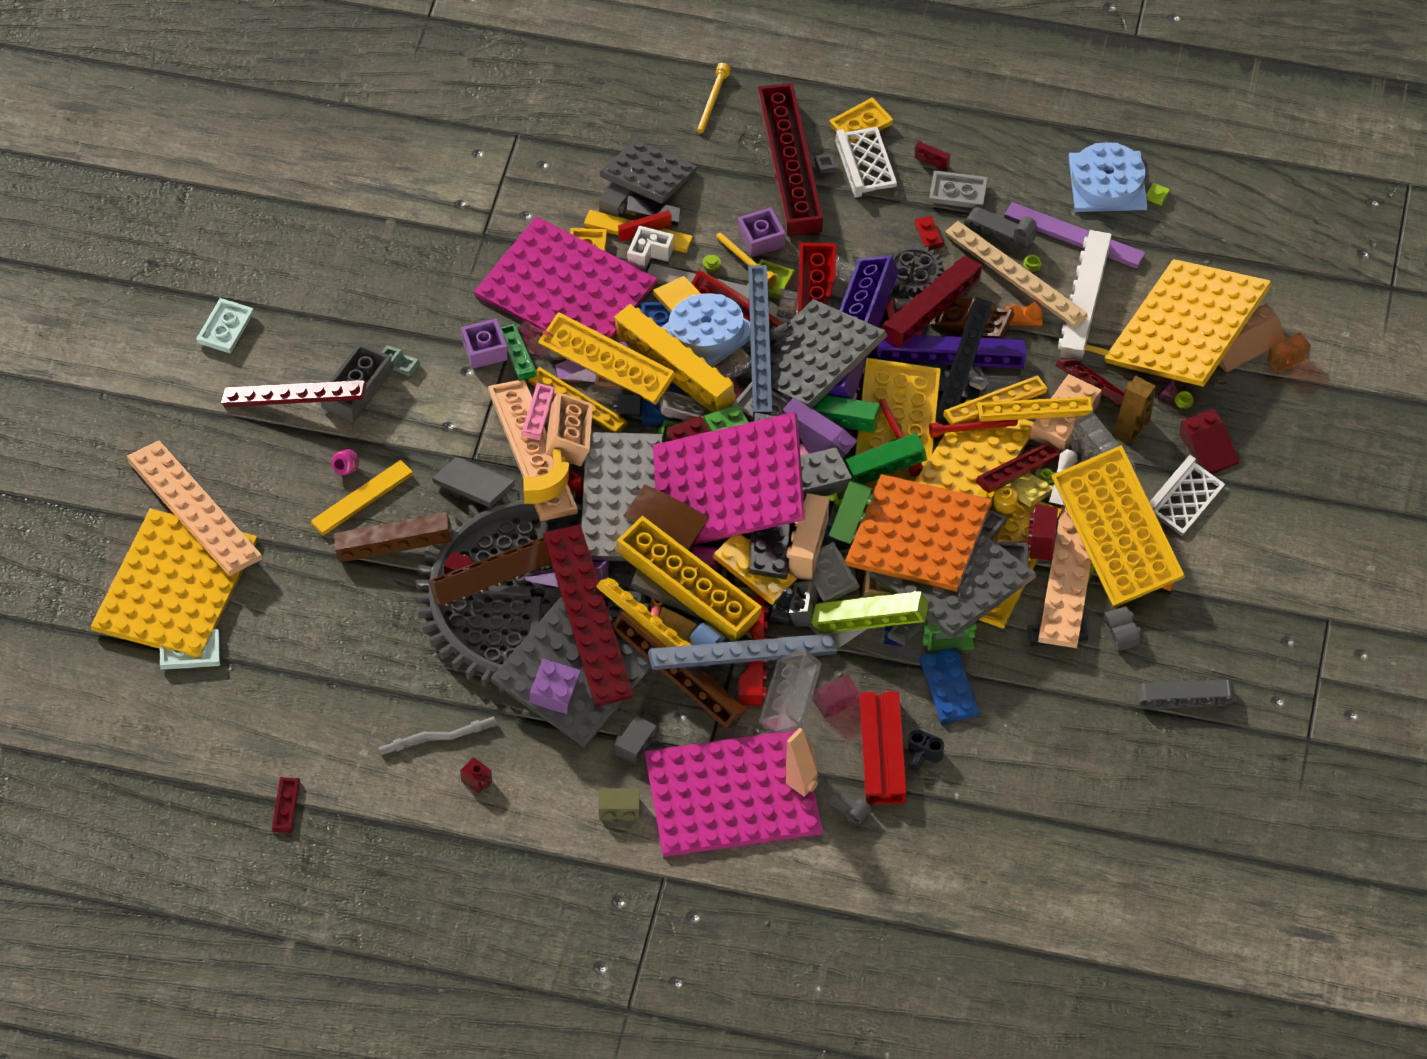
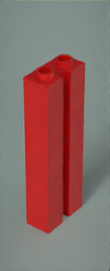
(882, 748)

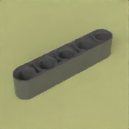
(1186, 694)

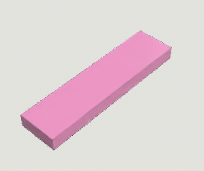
(538, 411)

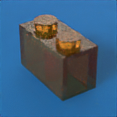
(1289, 352)

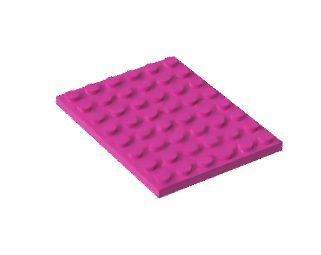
(563, 274)
(736, 476)
(727, 795)

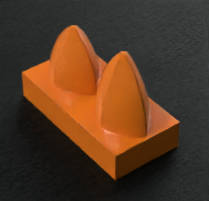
(1026, 315)

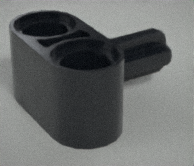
(780, 609)
(923, 750)

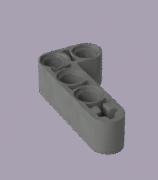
(1002, 230)

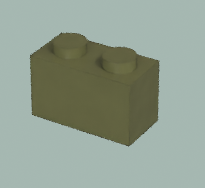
(619, 803)

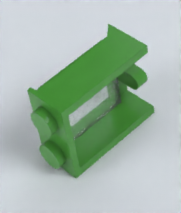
(939, 641)

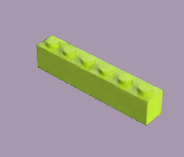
(870, 612)

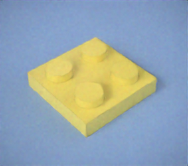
(1031, 489)

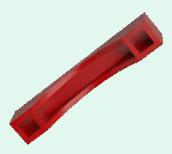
(751, 682)

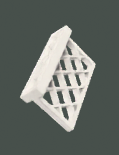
(852, 167)
(1174, 483)

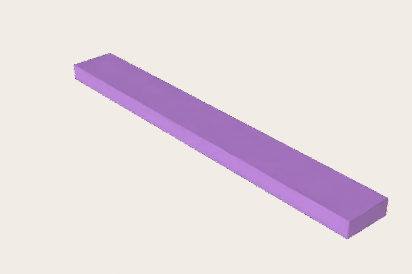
(1073, 234)

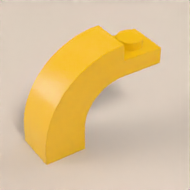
(547, 486)

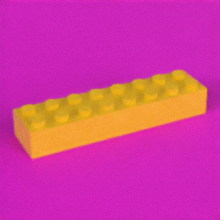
(692, 373)
(688, 579)

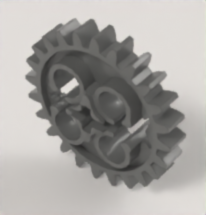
(923, 274)

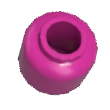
(345, 462)

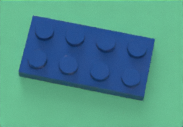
(948, 685)

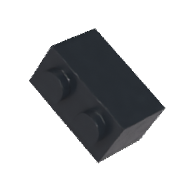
(628, 405)

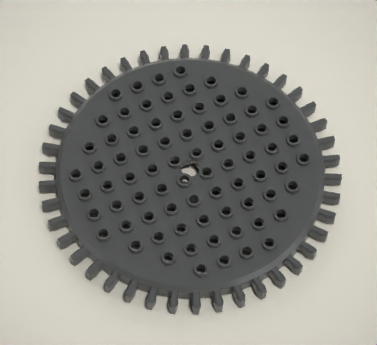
(478, 536)

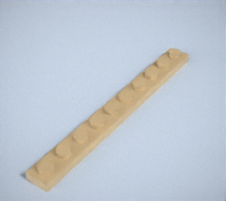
(1016, 274)

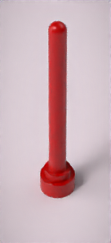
(937, 429)
(914, 470)

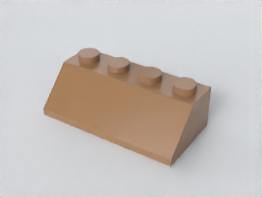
(1255, 338)

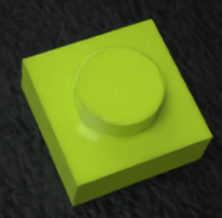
(1157, 194)

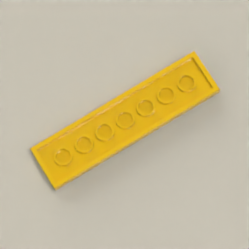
(607, 358)

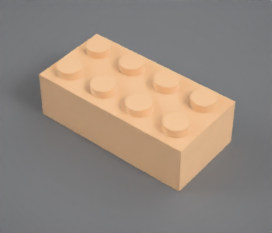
(569, 428)
(1059, 429)
(808, 537)

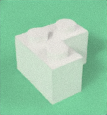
(650, 244)

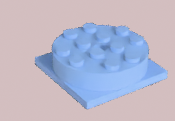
(1107, 178)
(709, 326)

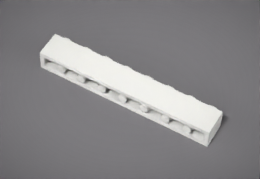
(1086, 292)

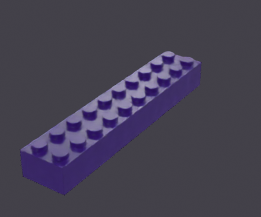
(867, 301)

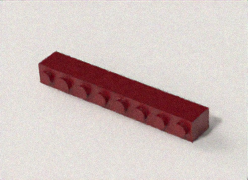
(932, 301)

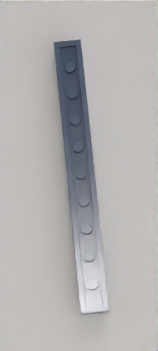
(760, 339)
(740, 651)

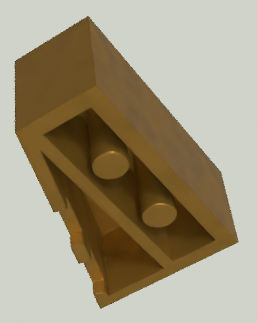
(1135, 410)

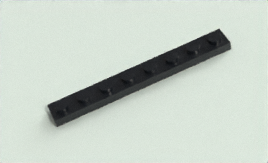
(964, 358)

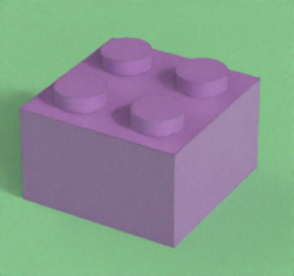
(761, 232)
(484, 343)
(554, 686)

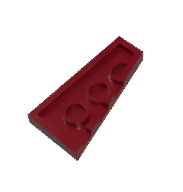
(1084, 373)

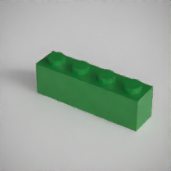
(850, 413)
(886, 459)

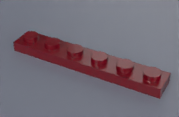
(1018, 467)

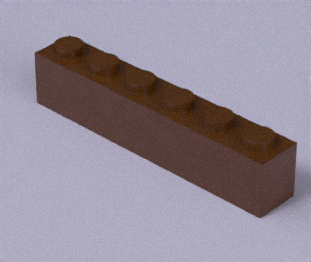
(393, 537)

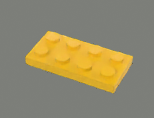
(735, 558)

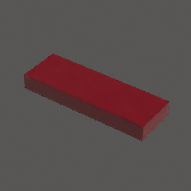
(286, 805)

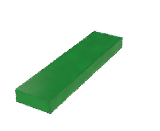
(518, 353)

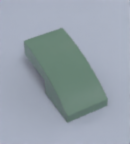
(401, 363)

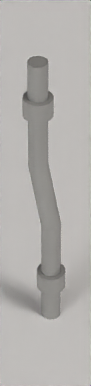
(399, 744)

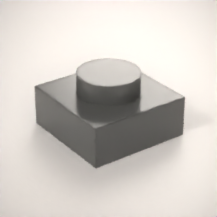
(825, 163)

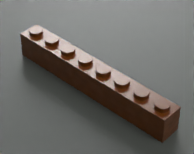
(489, 572)
(689, 679)

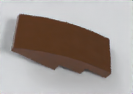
(955, 317)
(668, 514)

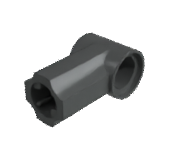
(854, 810)

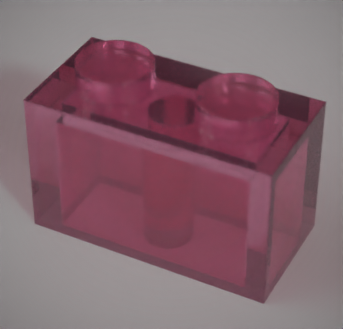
(836, 696)

